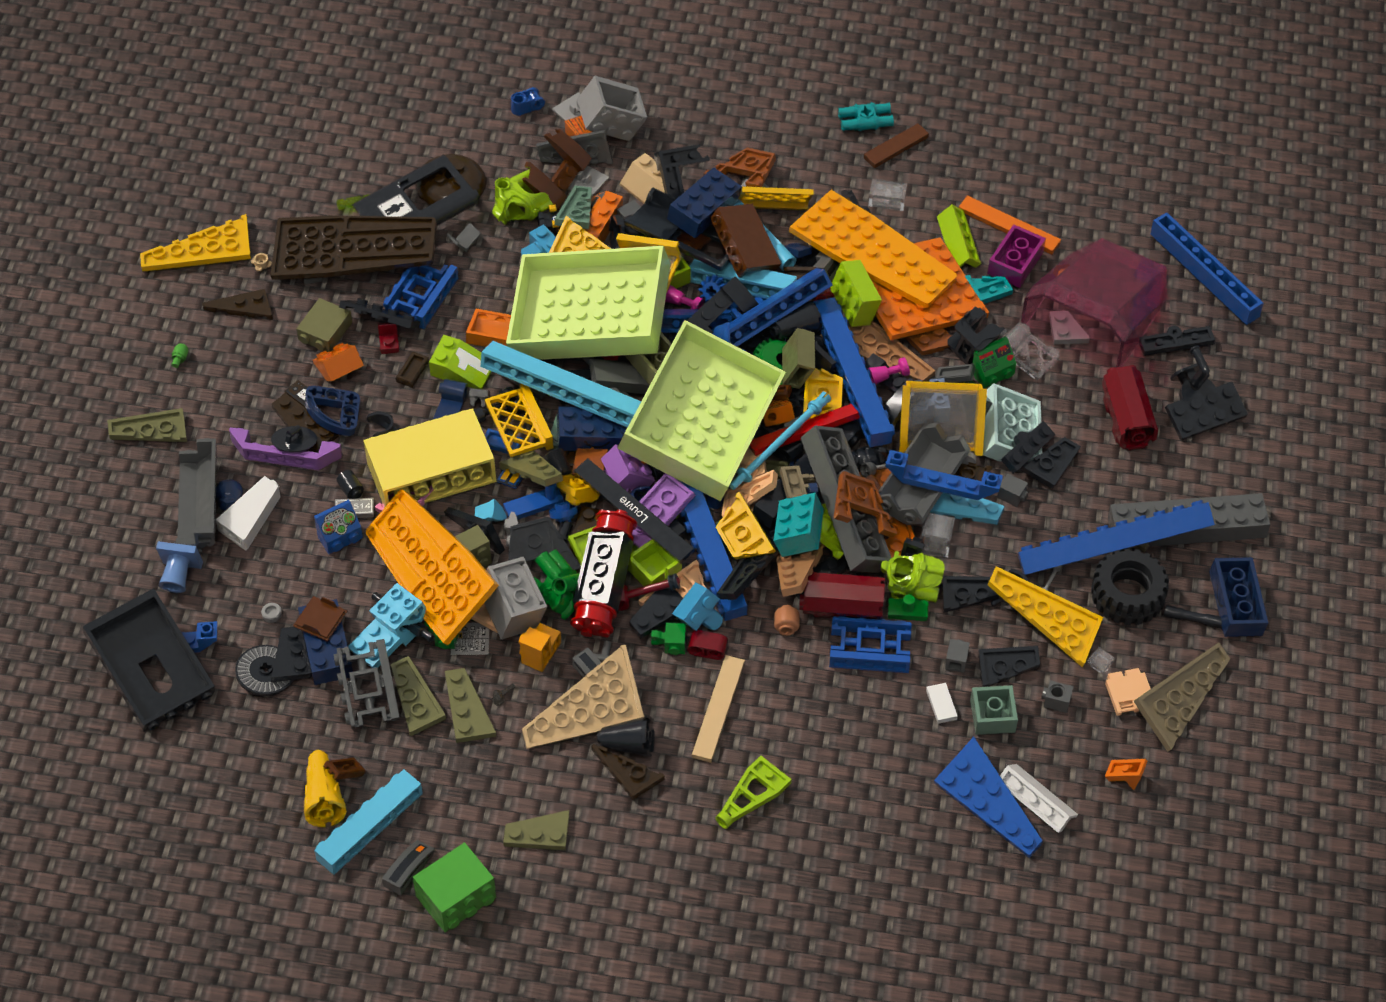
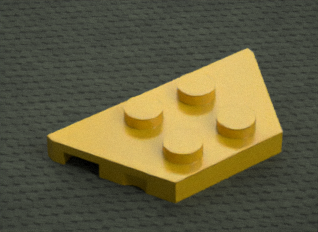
(821, 382)
(743, 532)

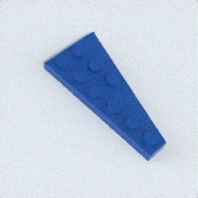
(980, 789)

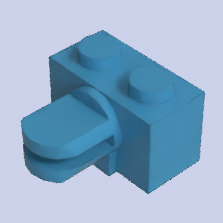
(540, 241)
(699, 609)

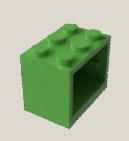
(454, 887)

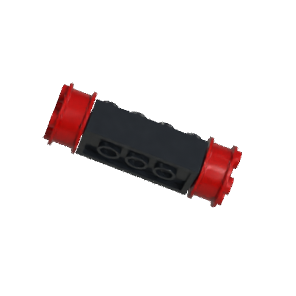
(603, 573)

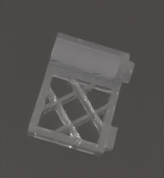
(1019, 338)

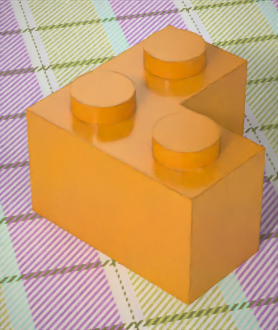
(539, 646)

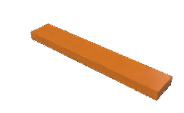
(1004, 221)

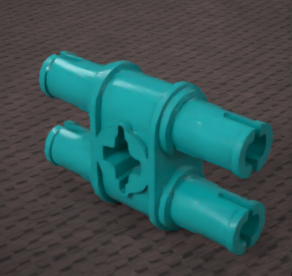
(865, 116)

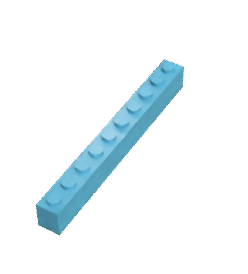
(559, 383)

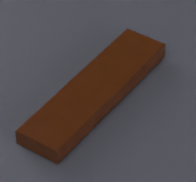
(896, 145)

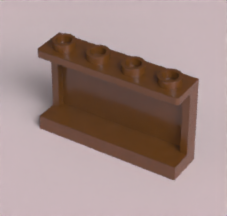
(745, 239)

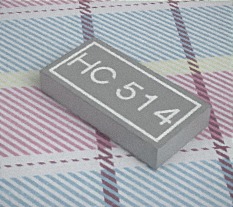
(362, 506)

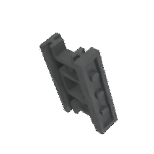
(382, 681)

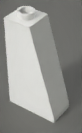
(248, 514)

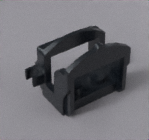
(965, 339)

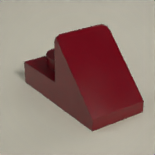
(388, 338)

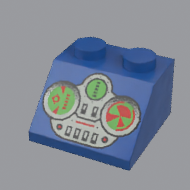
(338, 527)

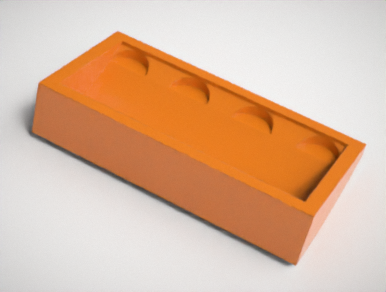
(488, 327)

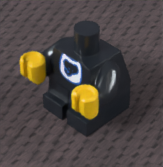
(548, 219)

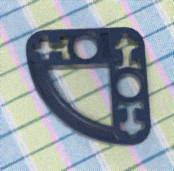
(342, 402)

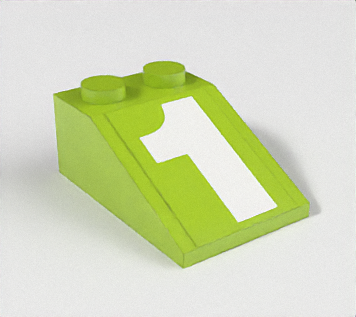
(458, 362)

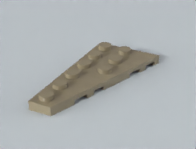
(1178, 697)

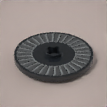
(251, 674)

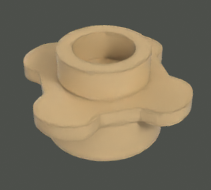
(261, 261)

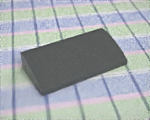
(617, 374)

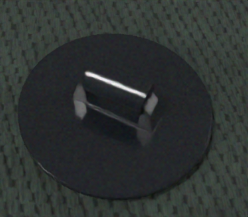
(294, 439)

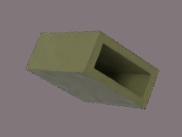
(324, 325)
(798, 358)

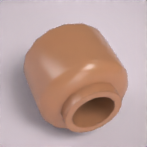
(787, 620)

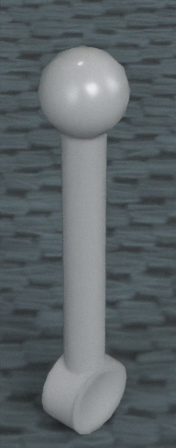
(1055, 570)

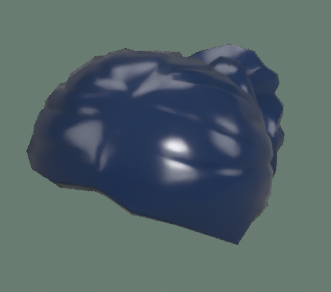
(228, 493)

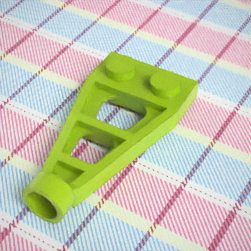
(767, 775)

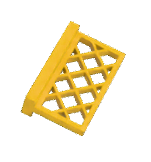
(776, 198)
(532, 412)

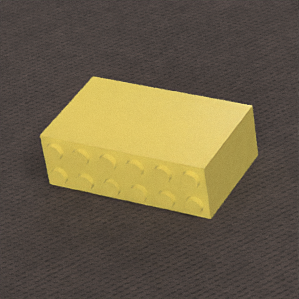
(426, 452)

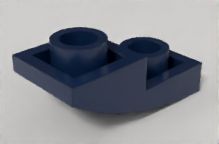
(799, 250)

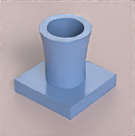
(177, 560)

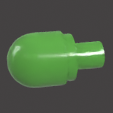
(179, 354)

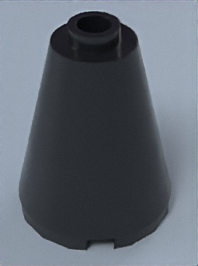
(804, 317)
(629, 736)

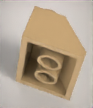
(642, 178)

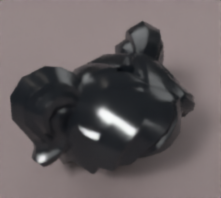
(867, 454)

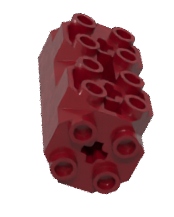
(1129, 407)
(843, 596)

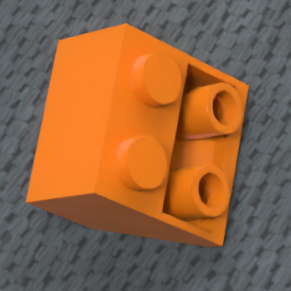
(338, 362)

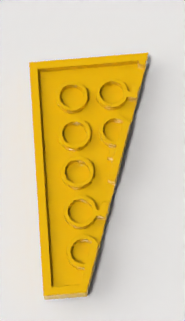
(574, 238)
(1060, 620)

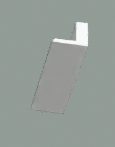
(1037, 797)

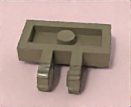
(794, 482)

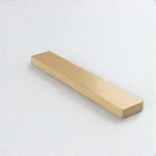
(718, 709)

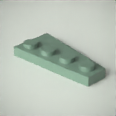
(576, 207)

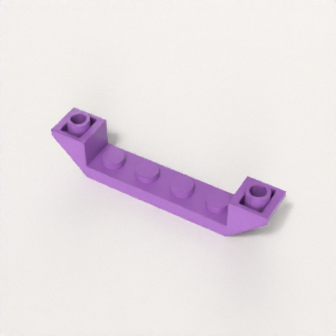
(328, 452)

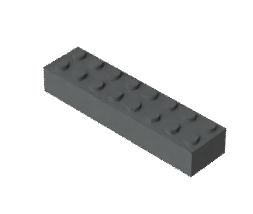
(1234, 518)
(860, 537)

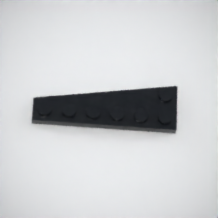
(746, 571)

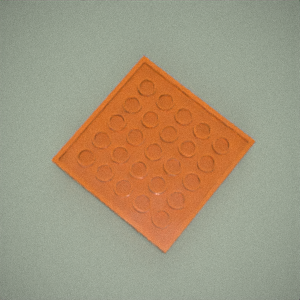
(905, 318)

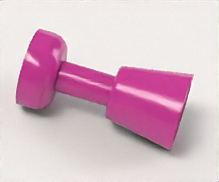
(677, 297)
(882, 373)

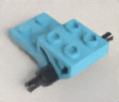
(396, 621)

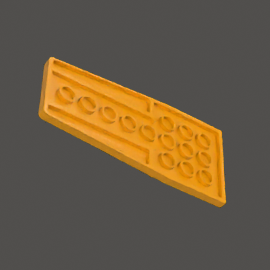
(889, 258)
(430, 564)

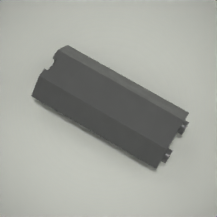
(931, 451)
(197, 495)

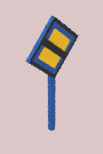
(509, 479)

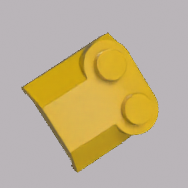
(576, 490)

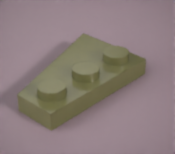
(539, 832)

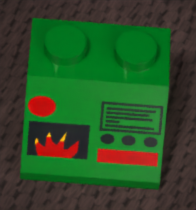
(994, 363)

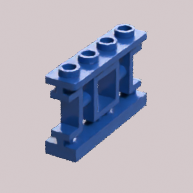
(432, 298)
(868, 657)

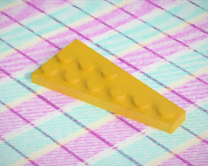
(207, 246)

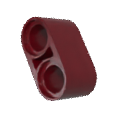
(707, 644)

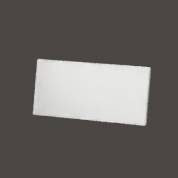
(941, 703)

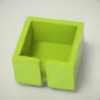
(652, 564)

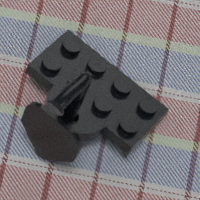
(1200, 402)

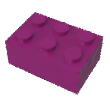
(1016, 255)

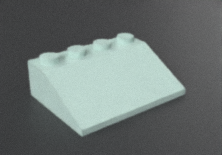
(1007, 417)

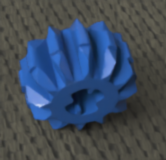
(711, 283)

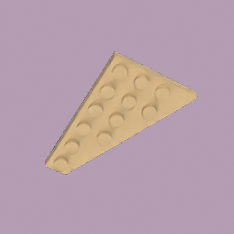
(597, 701)

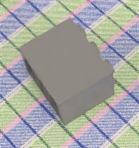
(612, 108)
(516, 600)

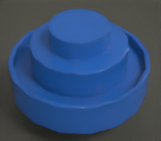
(563, 511)

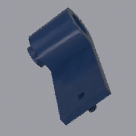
(452, 397)

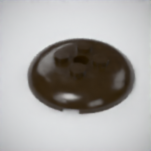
(443, 184)

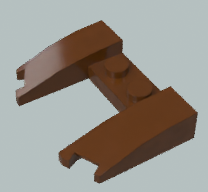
(575, 160)

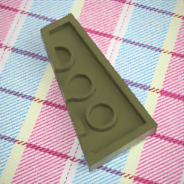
(150, 427)
(533, 466)
(417, 700)
(467, 711)

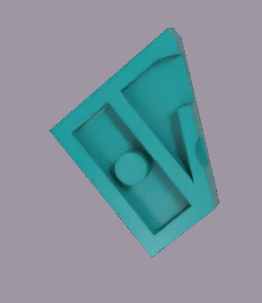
(990, 288)

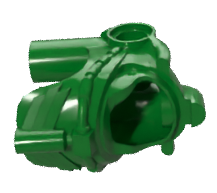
(560, 584)

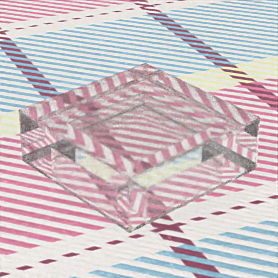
(1100, 660)

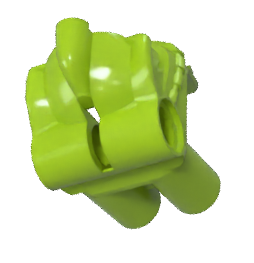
(512, 193)
(914, 576)

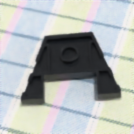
(536, 537)

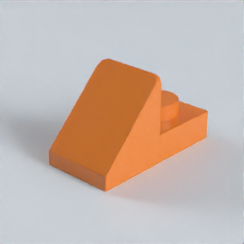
(1126, 770)

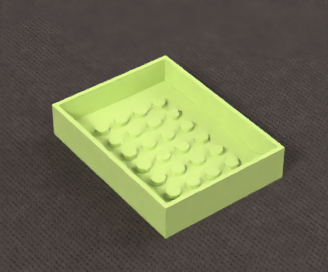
(589, 303)
(701, 410)

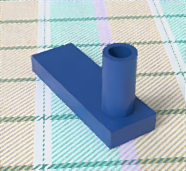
(534, 502)

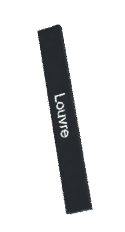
(645, 519)

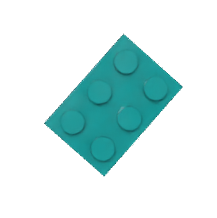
(798, 524)

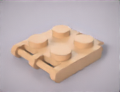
(1126, 689)

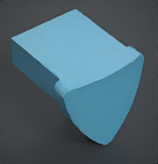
(490, 511)

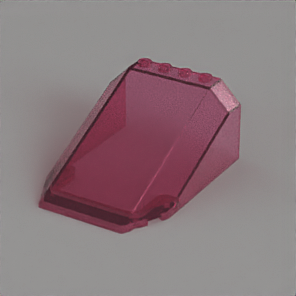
(1108, 287)

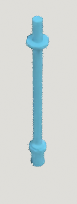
(814, 407)

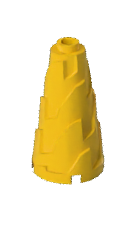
(322, 793)

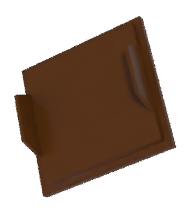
(320, 618)

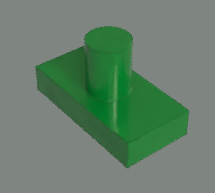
(908, 608)

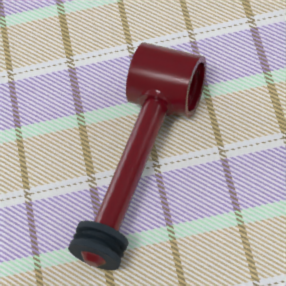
(672, 582)

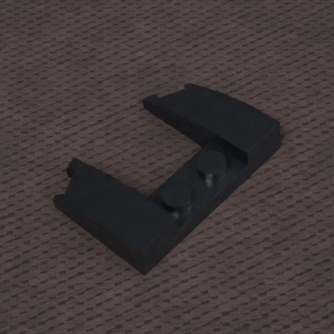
(669, 162)
(732, 293)
(893, 384)

